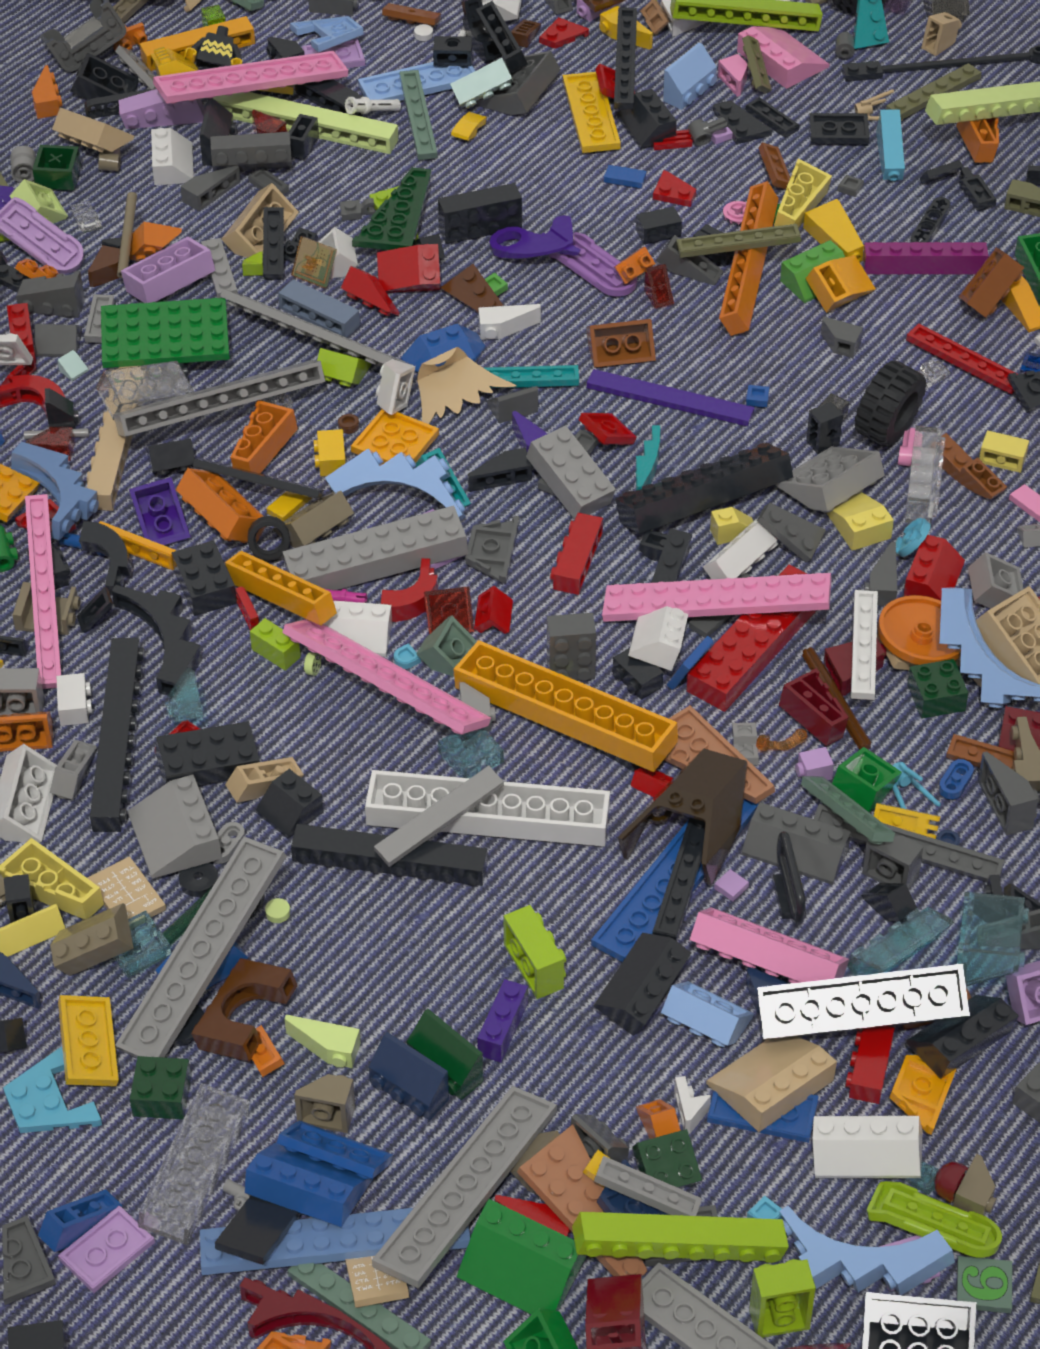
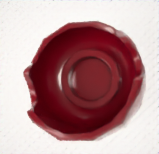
(949, 1179)

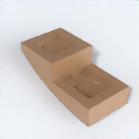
(655, 16)

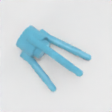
(905, 779)

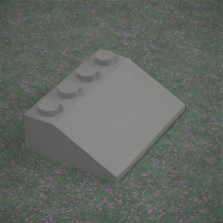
(833, 477)
(175, 828)

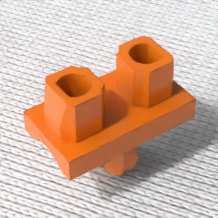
(134, 35)
(634, 265)

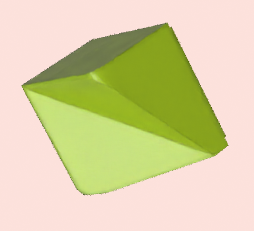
(253, 265)

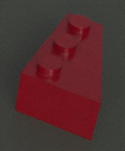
(814, 708)

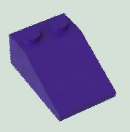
(159, 512)

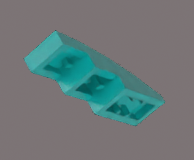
(647, 464)

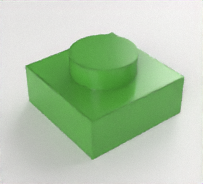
(497, 284)

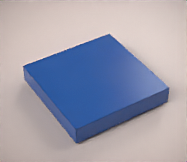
(690, 662)

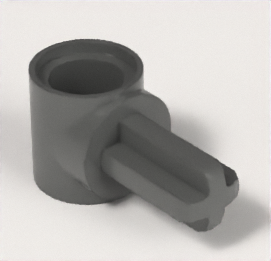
(701, 130)

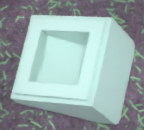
(72, 365)

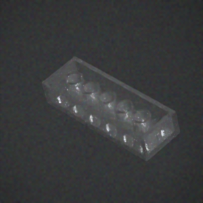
(193, 1164)

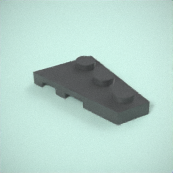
(793, 531)
(23, 1261)

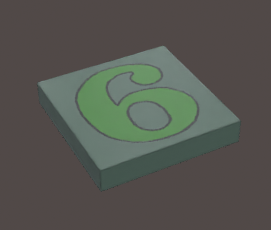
(986, 1283)

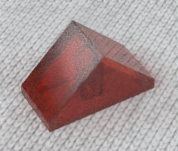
(658, 286)

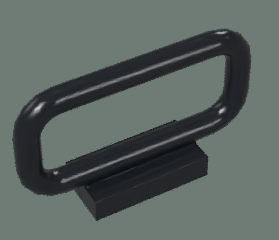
(788, 884)

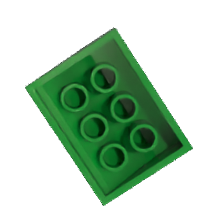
(519, 1260)

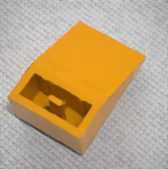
(839, 282)

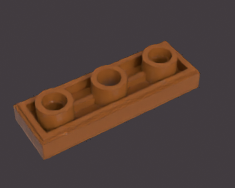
(411, 15)

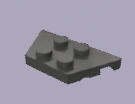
(492, 547)

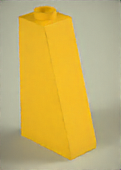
(833, 224)

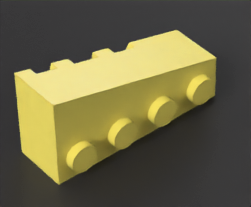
(803, 193)
(54, 880)

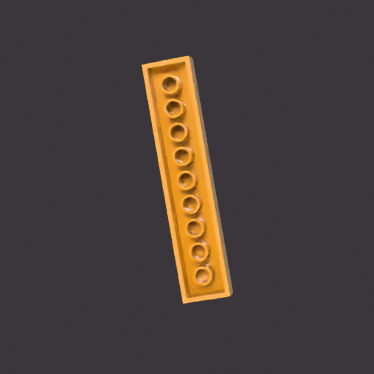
(568, 706)

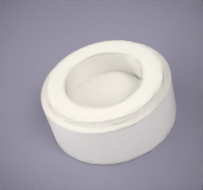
(423, 32)

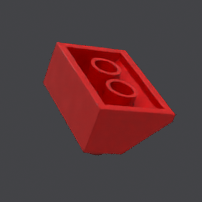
(933, 568)

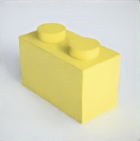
(1004, 451)

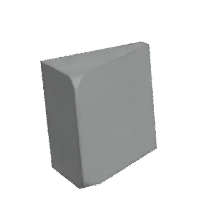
(1029, 535)

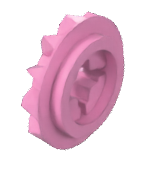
(732, 209)

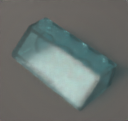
(900, 942)

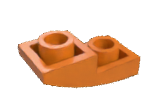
(30, 269)

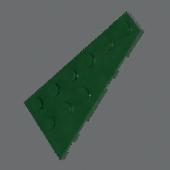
(398, 218)

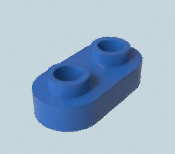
(952, 782)

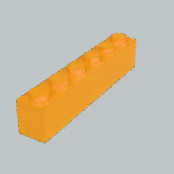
(239, 29)
(281, 588)

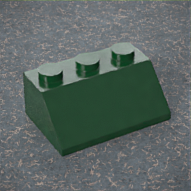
(450, 1051)

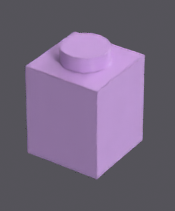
(815, 763)

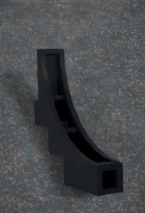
(163, 617)

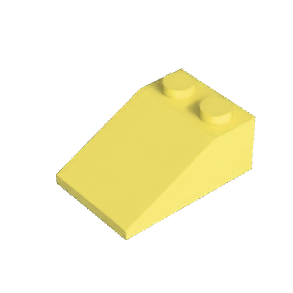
(862, 521)

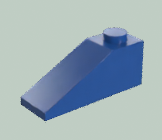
(71, 1221)

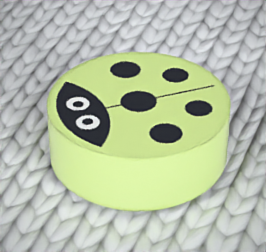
(312, 663)

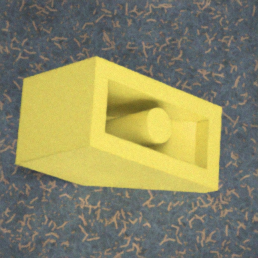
(728, 524)

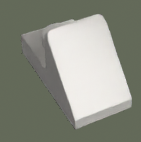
(690, 1108)

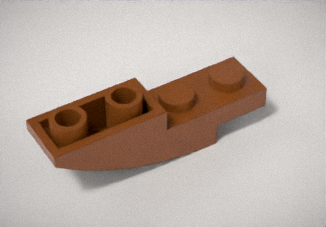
(970, 472)

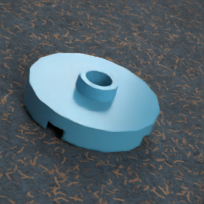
(914, 536)

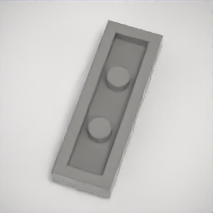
(93, 327)

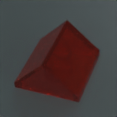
(446, 603)

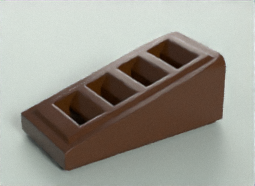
(525, 32)

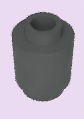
(845, 45)

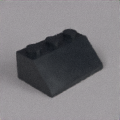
(648, 119)
(216, 122)

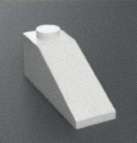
(506, 320)

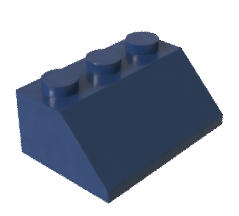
(409, 1077)

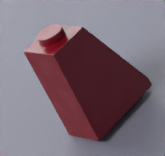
(839, 663)

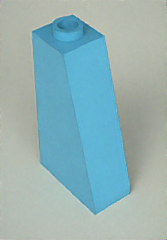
(890, 145)

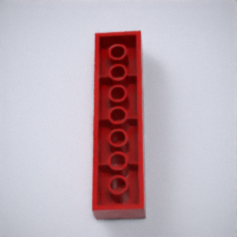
(743, 653)

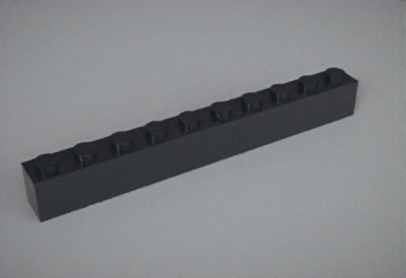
(116, 735)

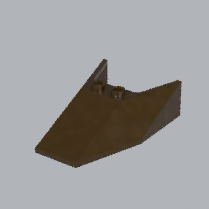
(707, 790)

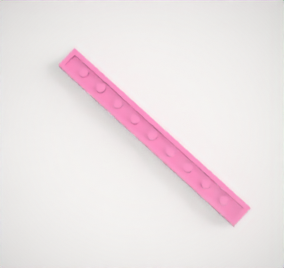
(43, 589)

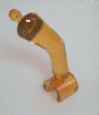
(798, 737)

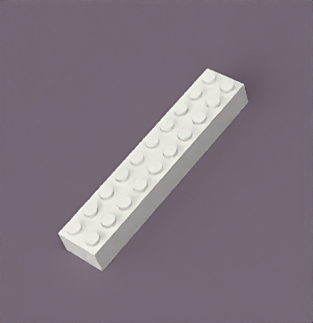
(510, 812)

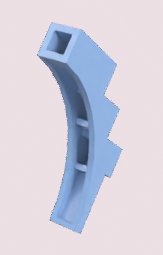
(367, 471)
(961, 632)
(899, 1265)

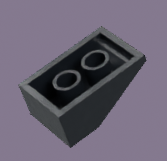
(101, 79)

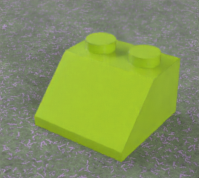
(342, 367)

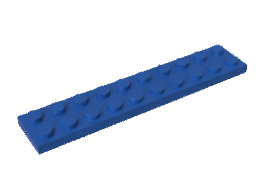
(642, 904)

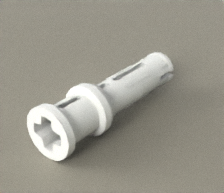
(366, 105)

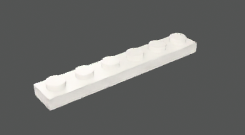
(864, 645)

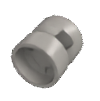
(22, 163)

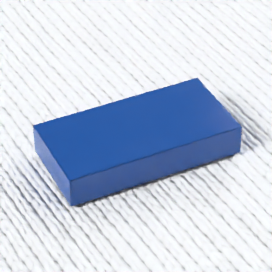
(625, 176)

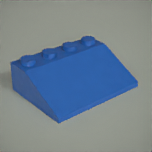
(304, 1184)

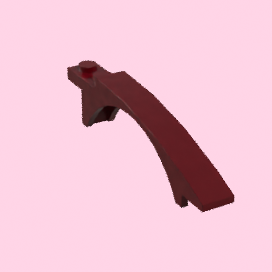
(280, 1310)

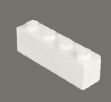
(741, 552)

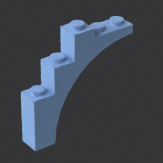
(65, 485)

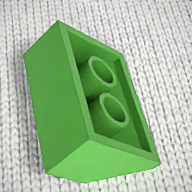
(798, 267)

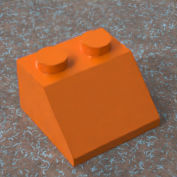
(150, 239)

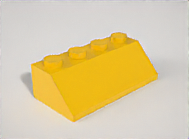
(170, 62)

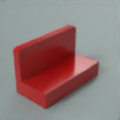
(493, 609)

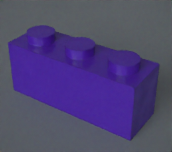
(502, 1020)

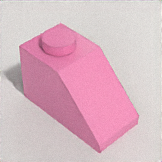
(733, 73)

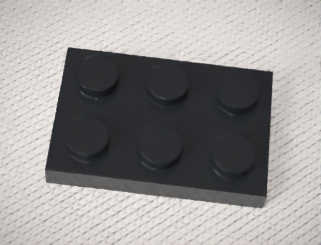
(839, 128)

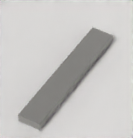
(438, 816)

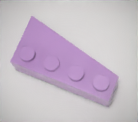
(152, 111)

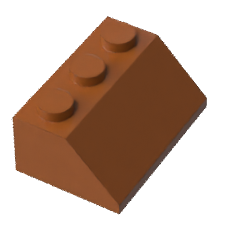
(991, 282)
(621, 343)

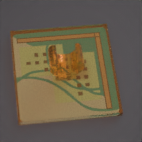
(314, 262)

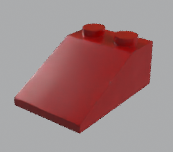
(409, 269)

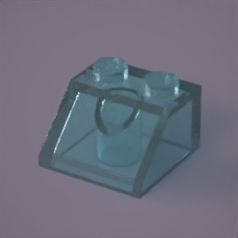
(184, 698)

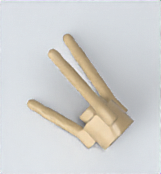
(866, 105)

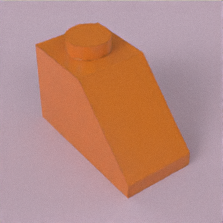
(658, 1118)

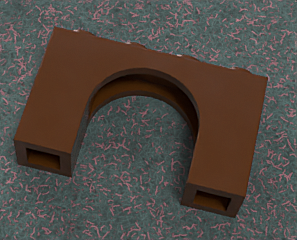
(246, 982)

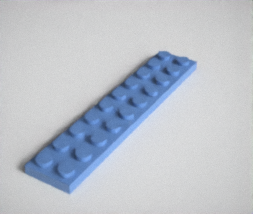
(315, 1242)

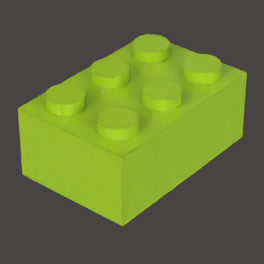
(534, 951)
(782, 1298)

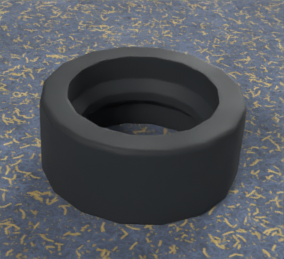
(268, 521)

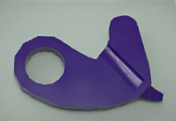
(533, 245)

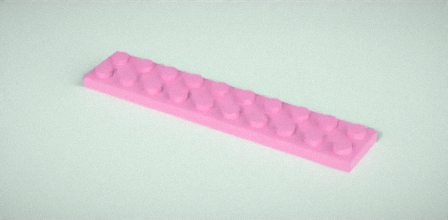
(250, 77)
(720, 596)
(387, 676)

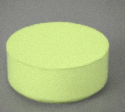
(277, 910)

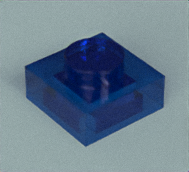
(1031, 362)

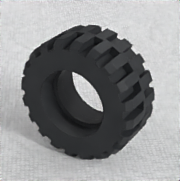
(890, 403)

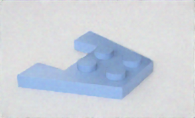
(332, 31)

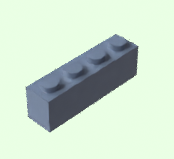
(318, 308)

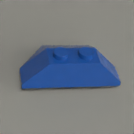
(442, 340)

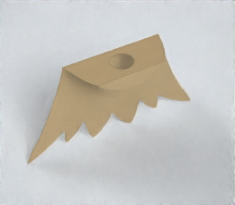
(452, 382)

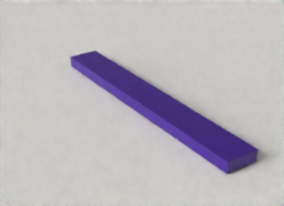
(670, 397)

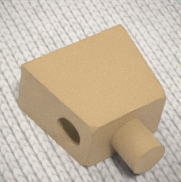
(940, 32)

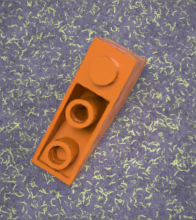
(46, 95)

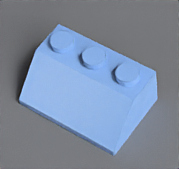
(689, 77)
(706, 1013)

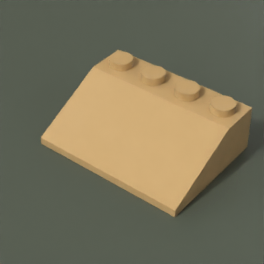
(1014, 633)
(773, 1079)

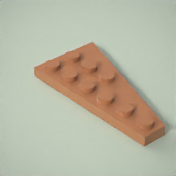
(696, 734)
(560, 1182)

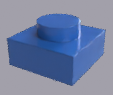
(757, 396)

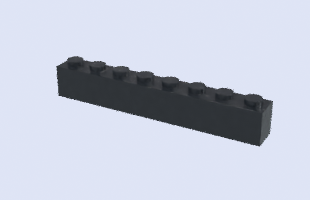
(356, 851)

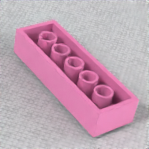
(765, 948)

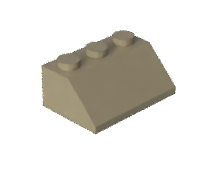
(317, 519)
(92, 941)

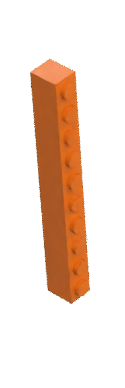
(748, 263)

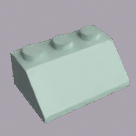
(482, 83)

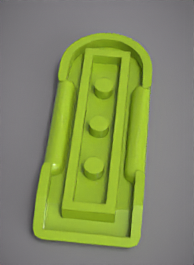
(922, 1214)

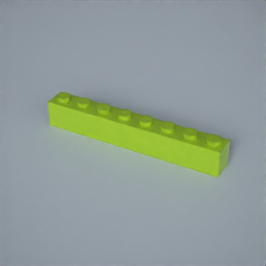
(751, 12)
(679, 1237)

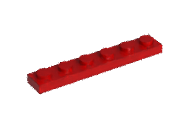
(960, 356)

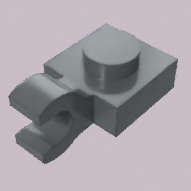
(354, 209)

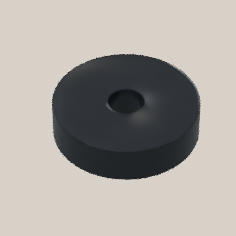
(194, 887)

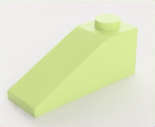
(328, 1041)

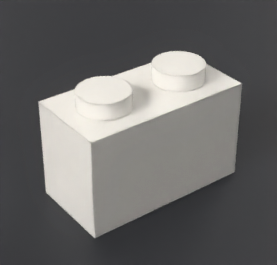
(72, 699)

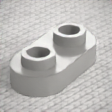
(227, 844)

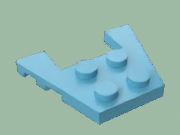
(38, 1102)

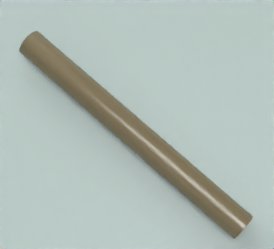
(127, 232)

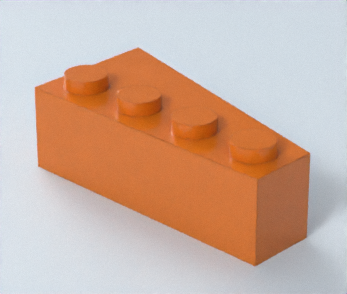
(264, 436)

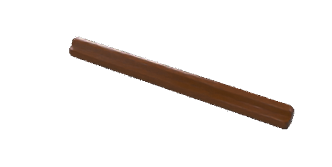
(853, 725)

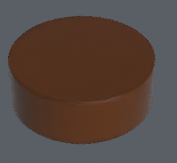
(348, 423)

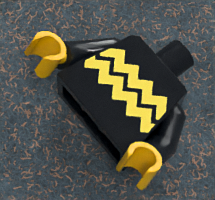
(215, 50)

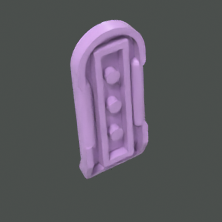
(40, 237)

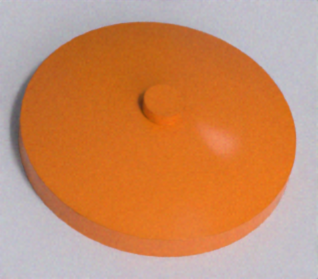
(912, 630)

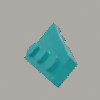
(870, 24)

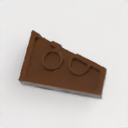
(471, 289)

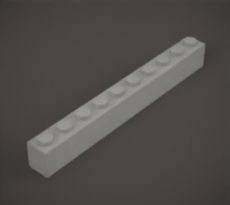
(218, 398)

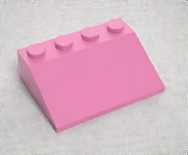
(783, 55)

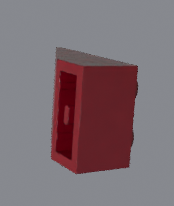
(615, 1313)

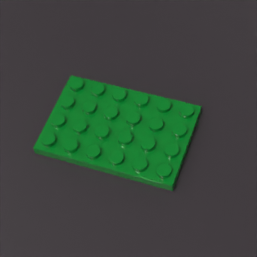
(164, 332)

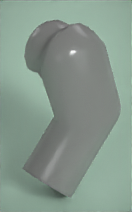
(237, 1191)

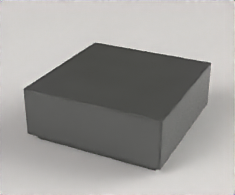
(850, 185)

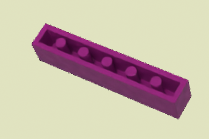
(924, 257)

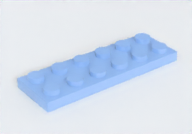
(433, 80)

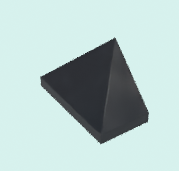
(95, 610)

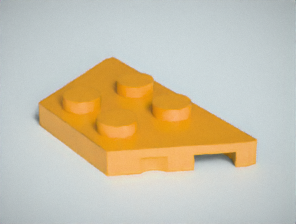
(920, 1091)

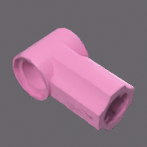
(905, 452)

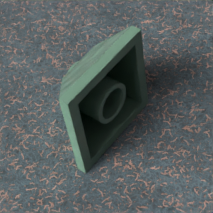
(446, 646)

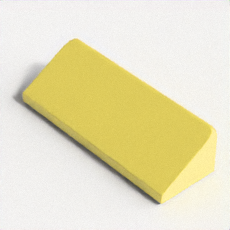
(30, 930)

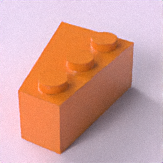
(980, 138)

